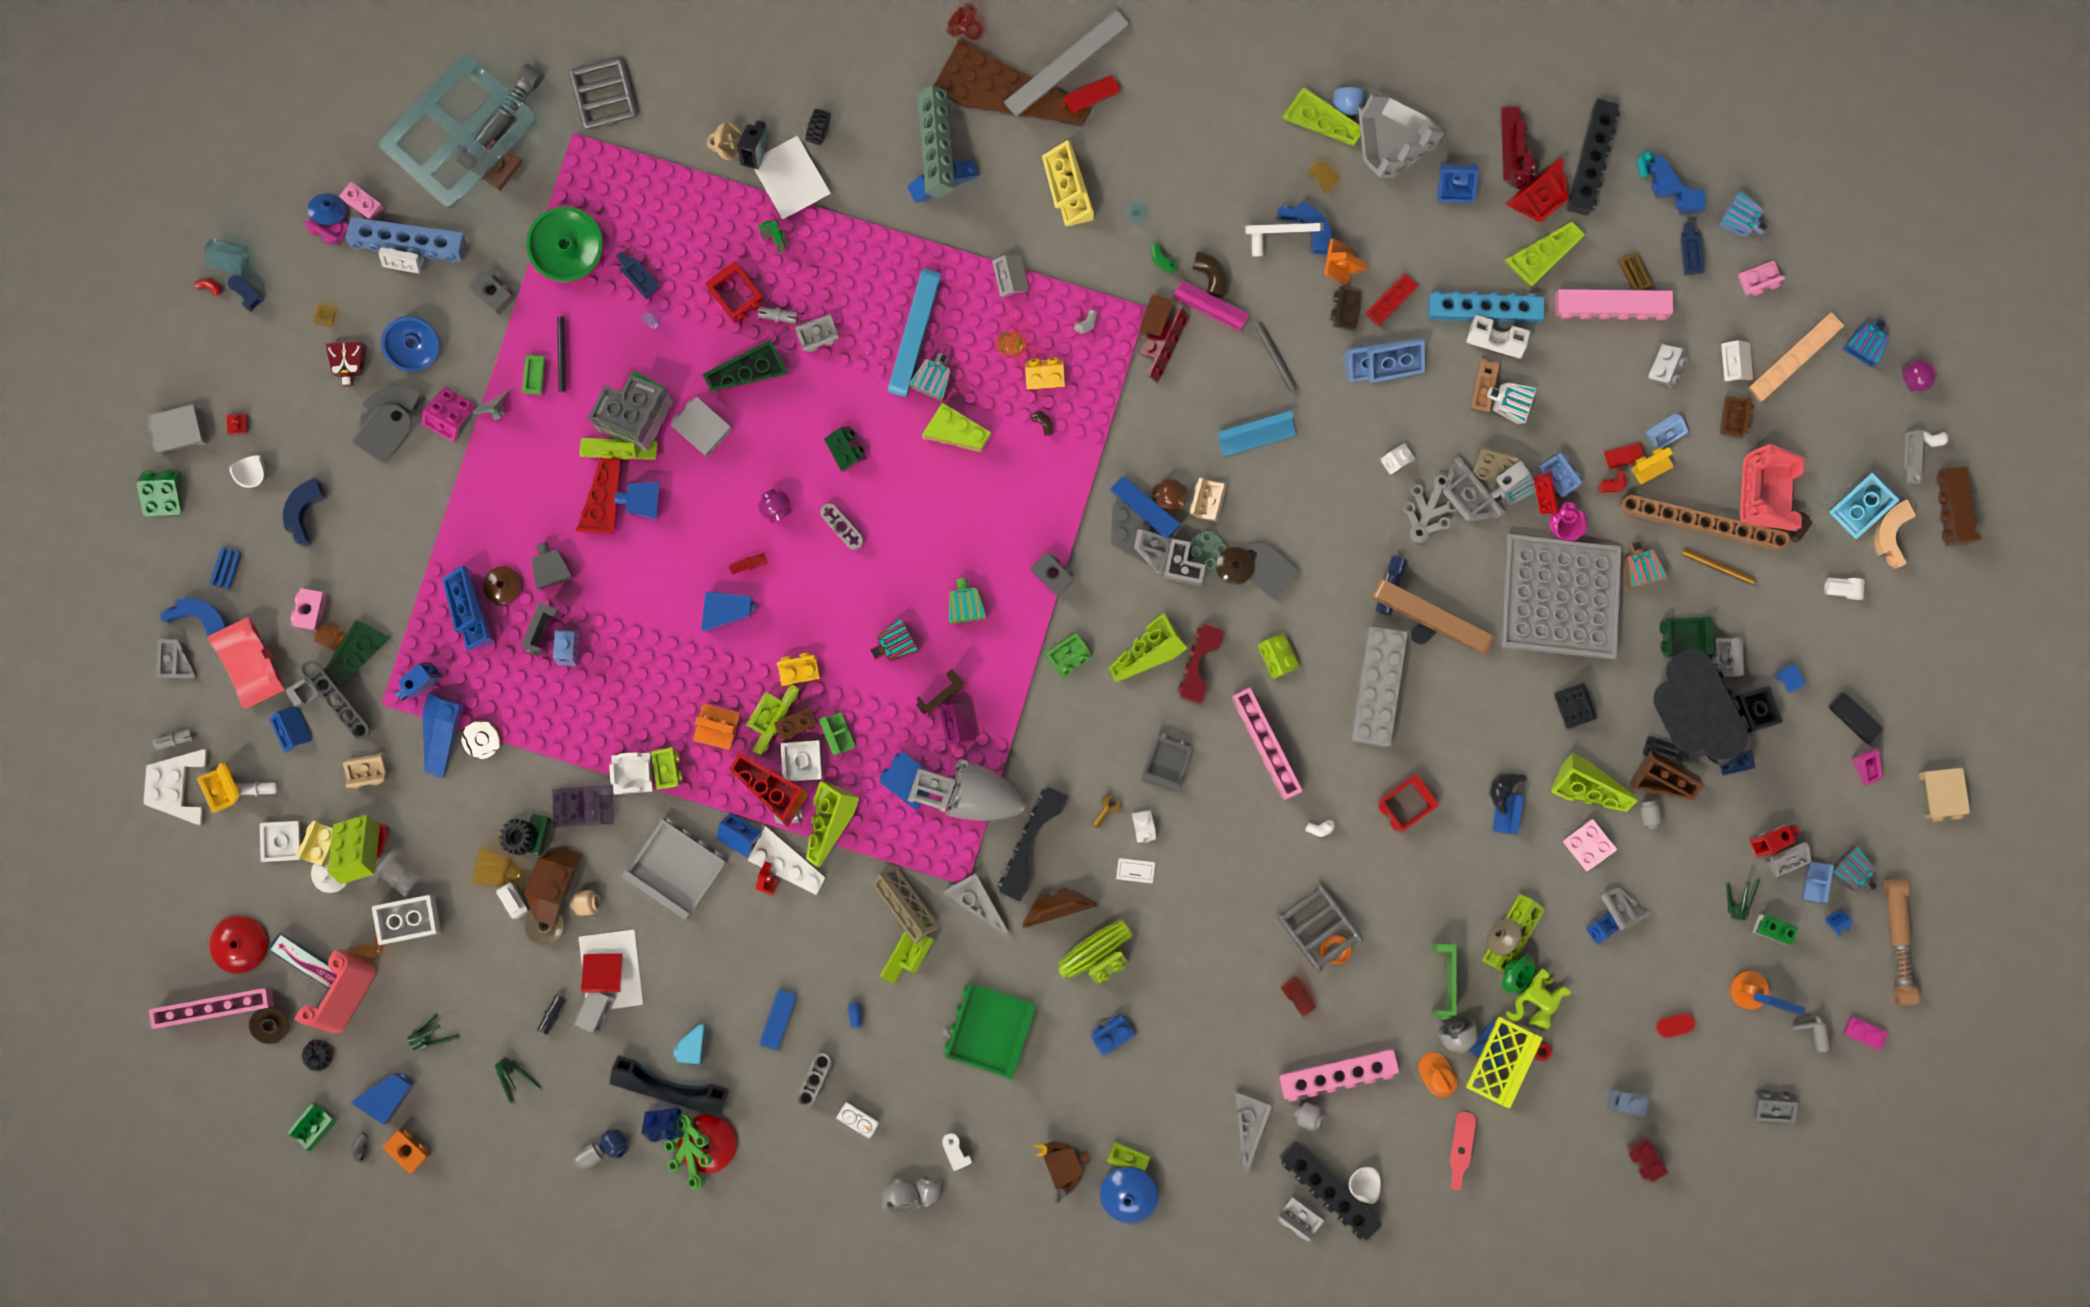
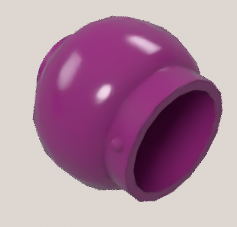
(1919, 375)
(774, 505)

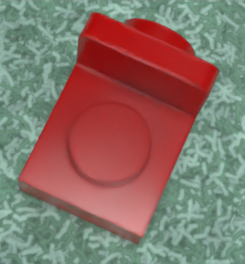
(1610, 486)
(765, 880)

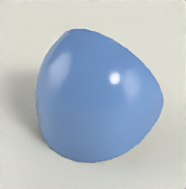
(1348, 99)

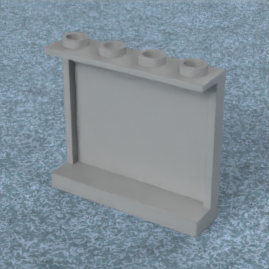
(675, 868)

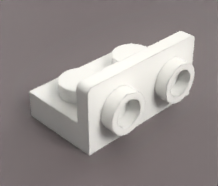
(401, 260)

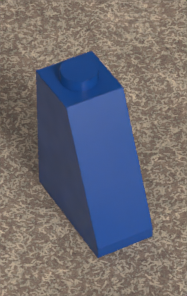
(725, 609)
(384, 1098)

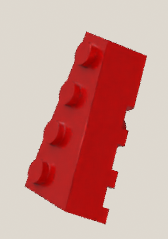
(773, 790)

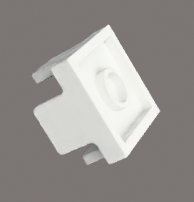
(631, 773)

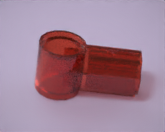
(1296, 993)

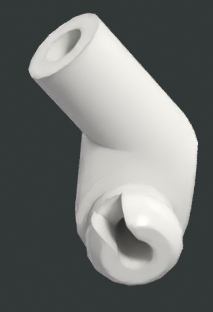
(1935, 440)

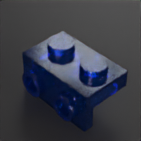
(662, 1124)

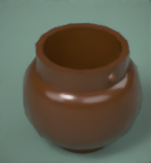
(1170, 494)

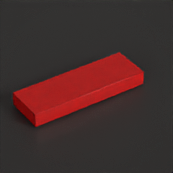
(1092, 94)
(1391, 300)

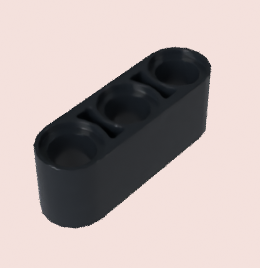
(1855, 718)

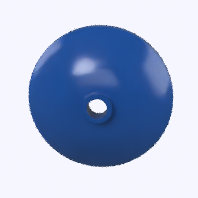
(408, 355)
(1131, 1184)

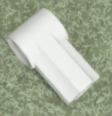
(1850, 588)

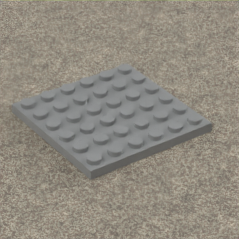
(1561, 597)

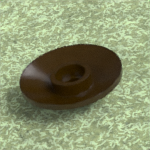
(1230, 574)
(268, 1033)

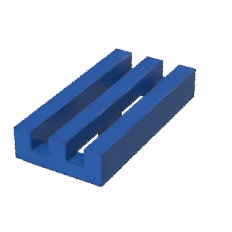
(223, 551)

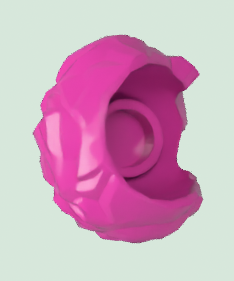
(1568, 522)

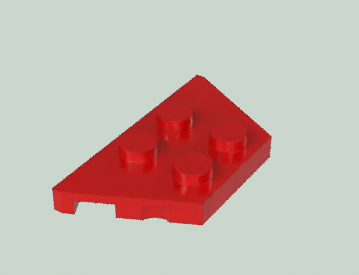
(1542, 194)

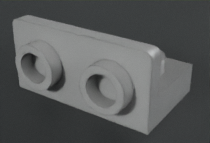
(1790, 859)

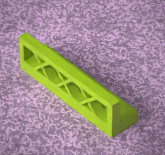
(1520, 913)

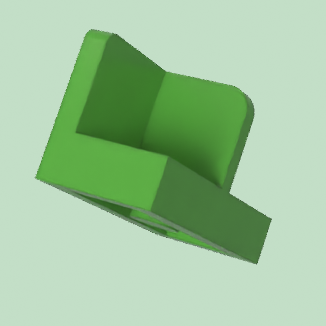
(837, 733)

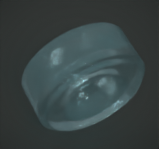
(650, 320)

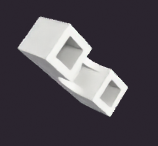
(1509, 343)

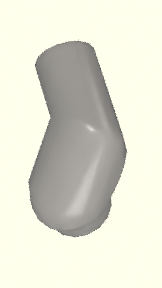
(1088, 324)

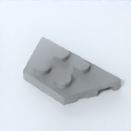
(1469, 494)

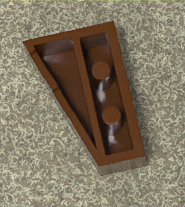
(1666, 777)

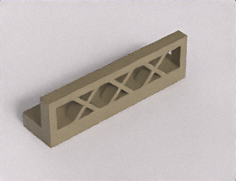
(901, 905)

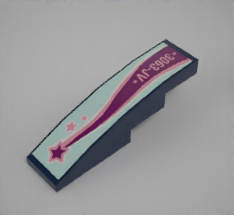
(303, 959)

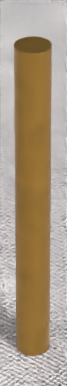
(1718, 566)

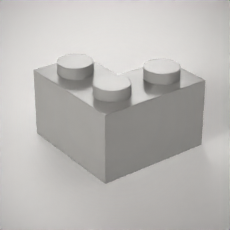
(1179, 568)

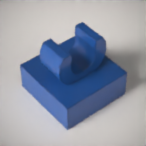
(1839, 922)

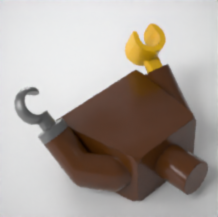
(1063, 1166)

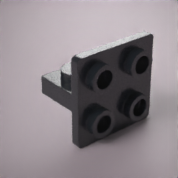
(1575, 706)

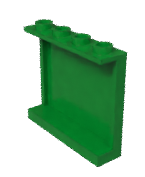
(989, 1030)

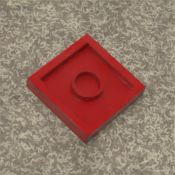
(602, 973)

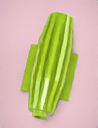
(1098, 954)

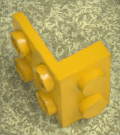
(219, 788)

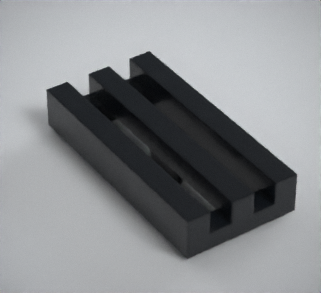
(1647, 746)

